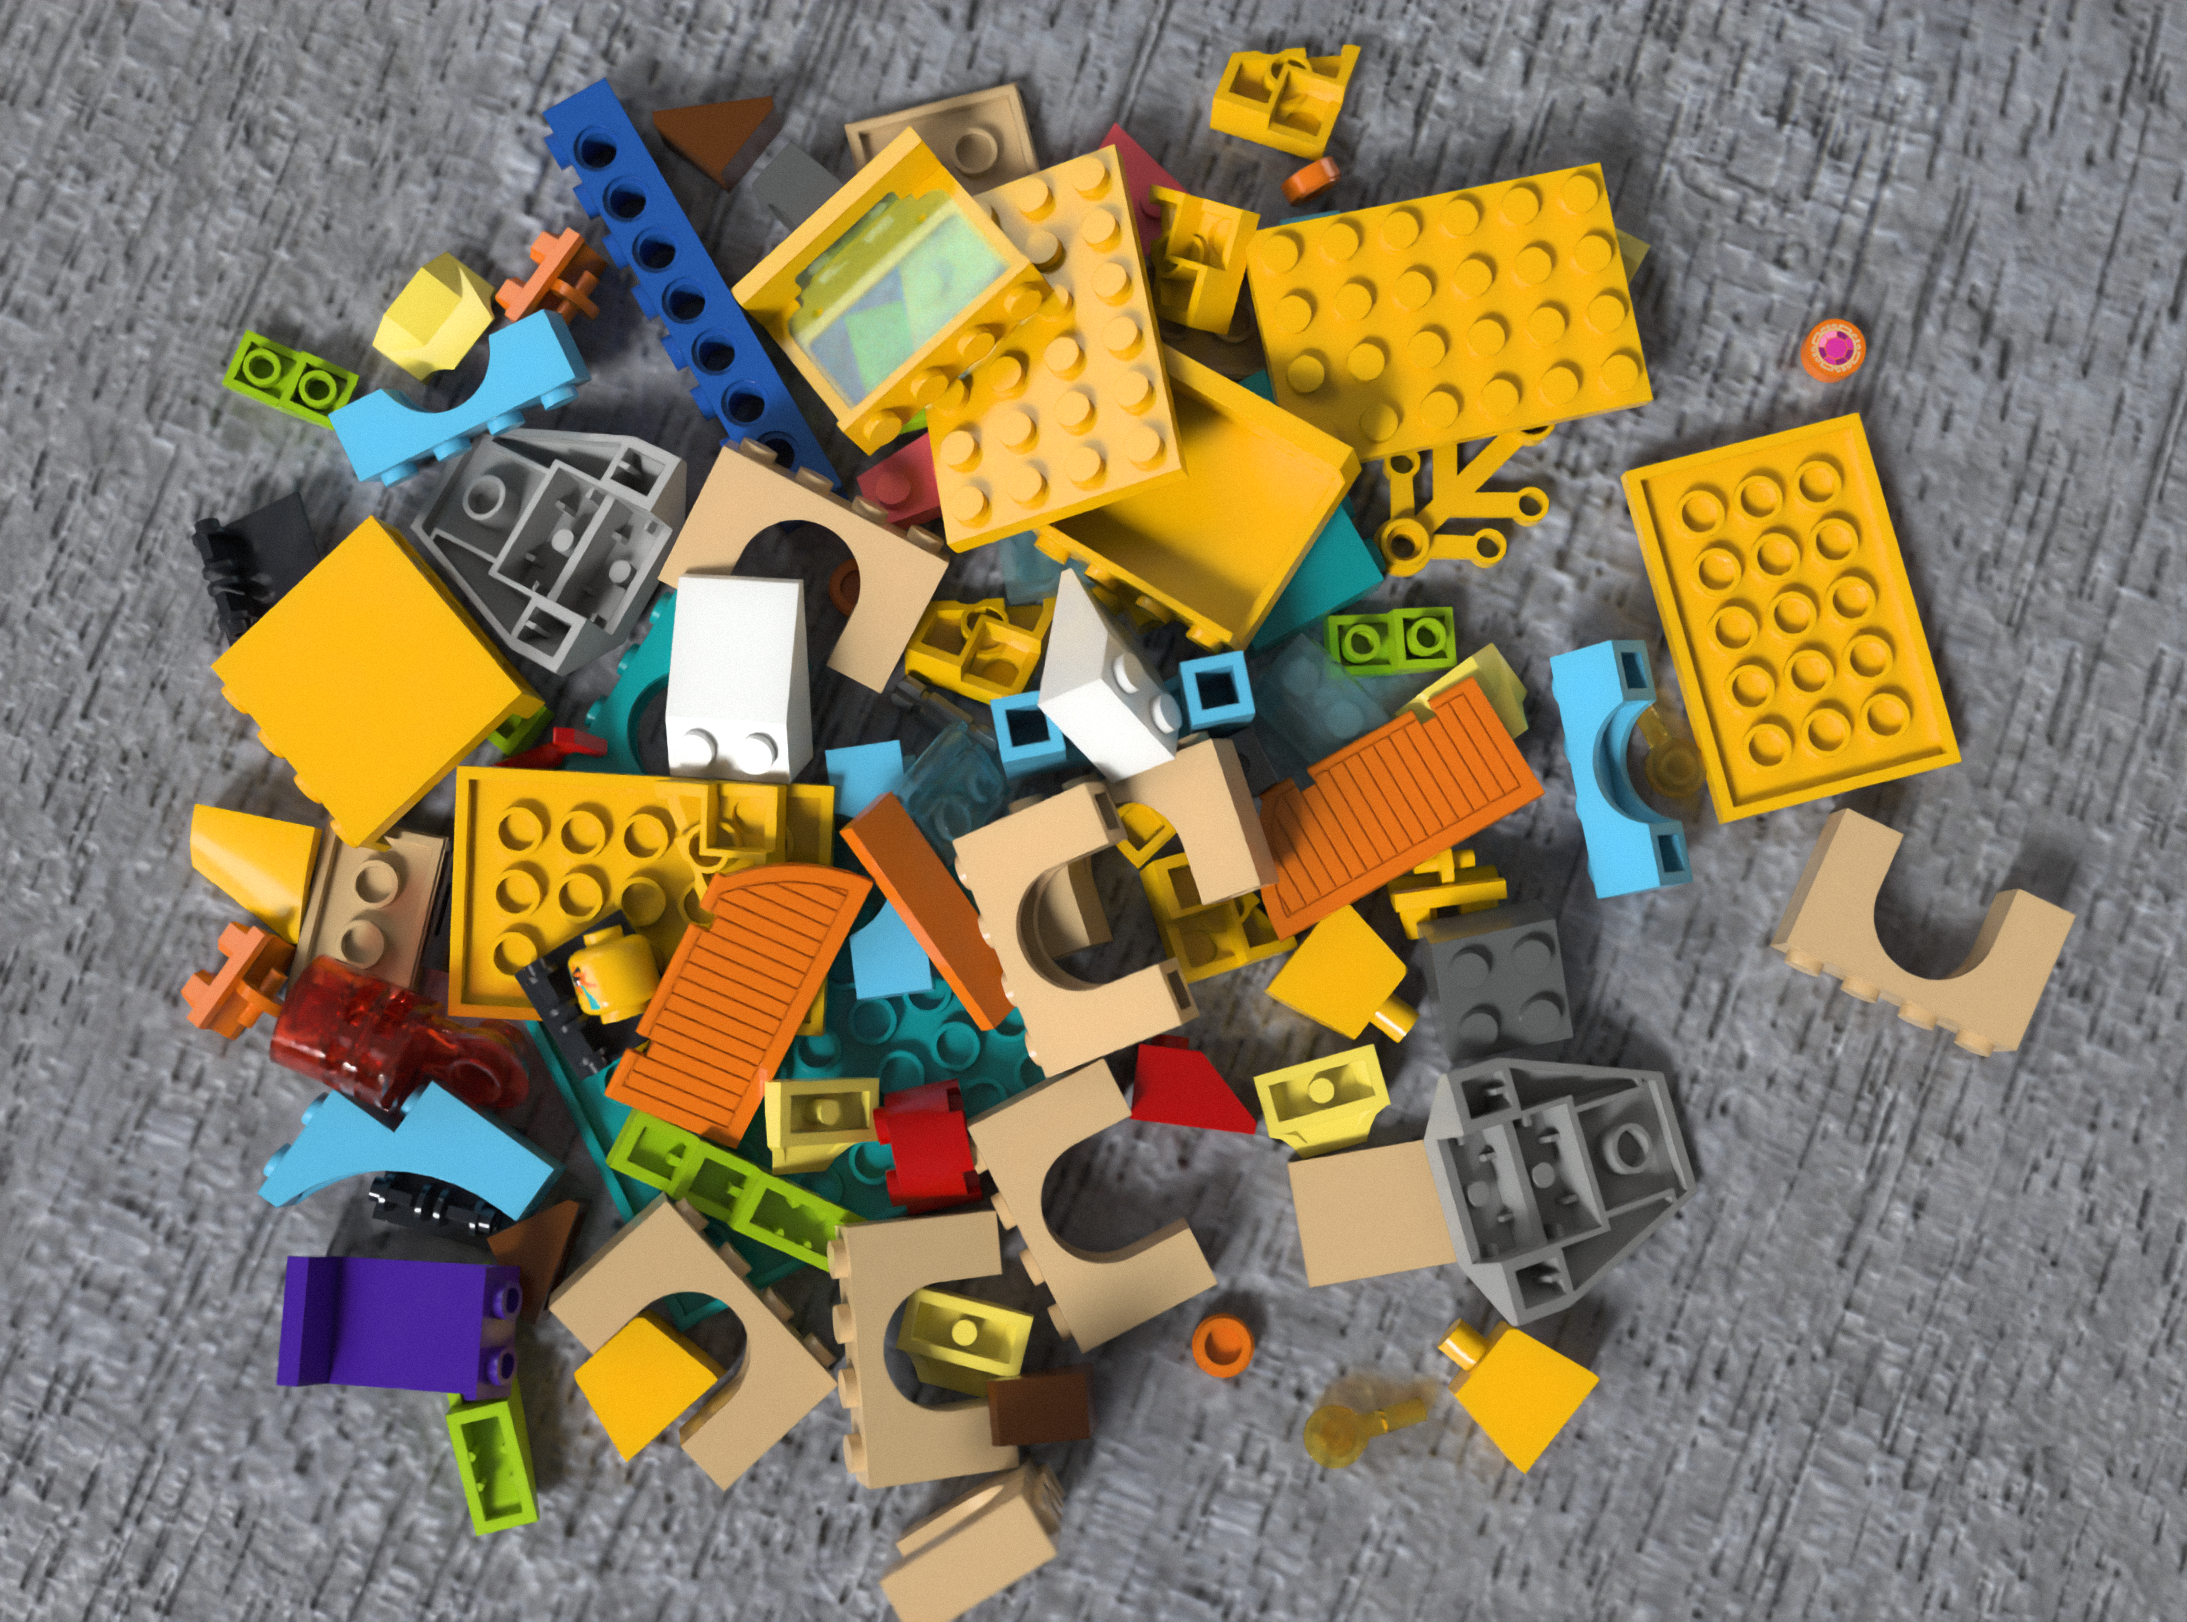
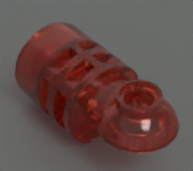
(383, 1037)

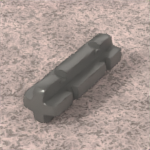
(938, 712)

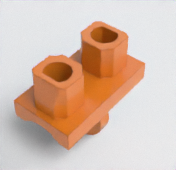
(561, 282)
(244, 984)

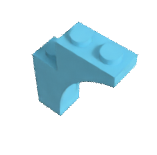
(438, 1138)

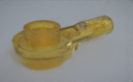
(1672, 764)
(1338, 1435)

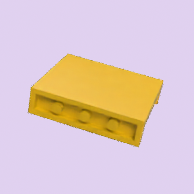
(1229, 534)
(372, 682)

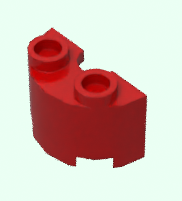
(928, 1147)

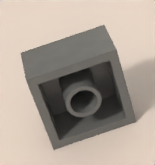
(1495, 980)

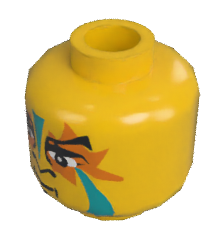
(614, 974)

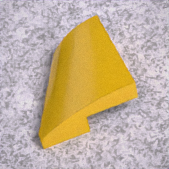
(1284, 98)
(1199, 258)
(980, 647)
(726, 824)
(257, 863)
(1209, 936)

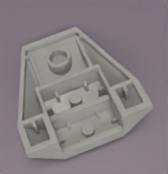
(557, 536)
(1552, 1175)

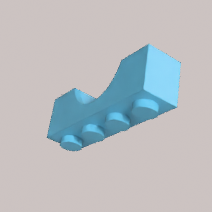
(527, 367)
(1599, 701)
(884, 952)

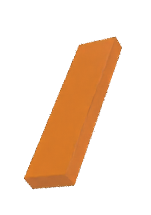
(930, 905)

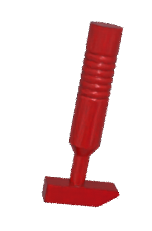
(552, 754)

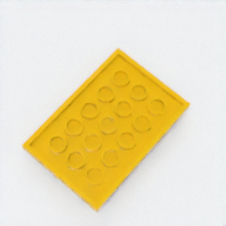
(1450, 315)
(1078, 393)
(1790, 618)
(568, 848)

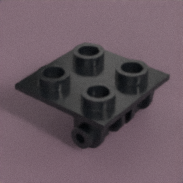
(255, 561)
(580, 1036)
(435, 1207)

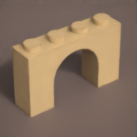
(895, 566)
(1214, 816)
(1008, 872)
(1834, 932)
(669, 1254)
(878, 1269)
(1093, 1291)
(976, 1544)

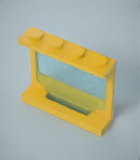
(891, 291)

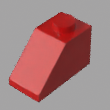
(1184, 1089)

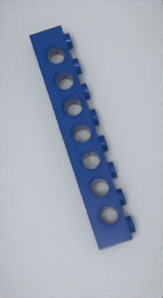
(597, 123)

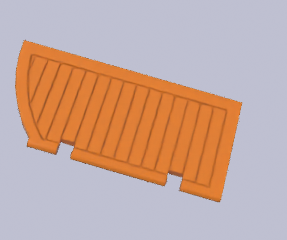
(1389, 806)
(738, 995)

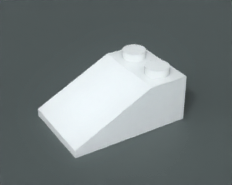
(739, 680)
(1105, 687)

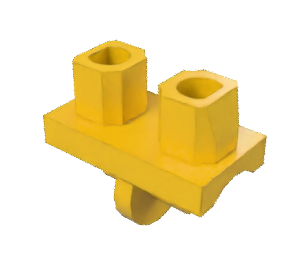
(1444, 882)

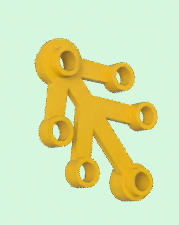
(1455, 498)

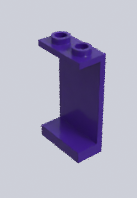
(400, 1325)

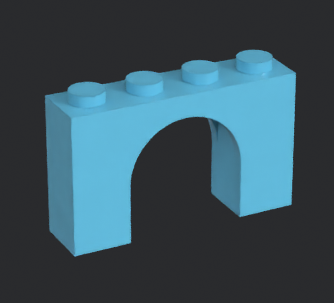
(1208, 691)

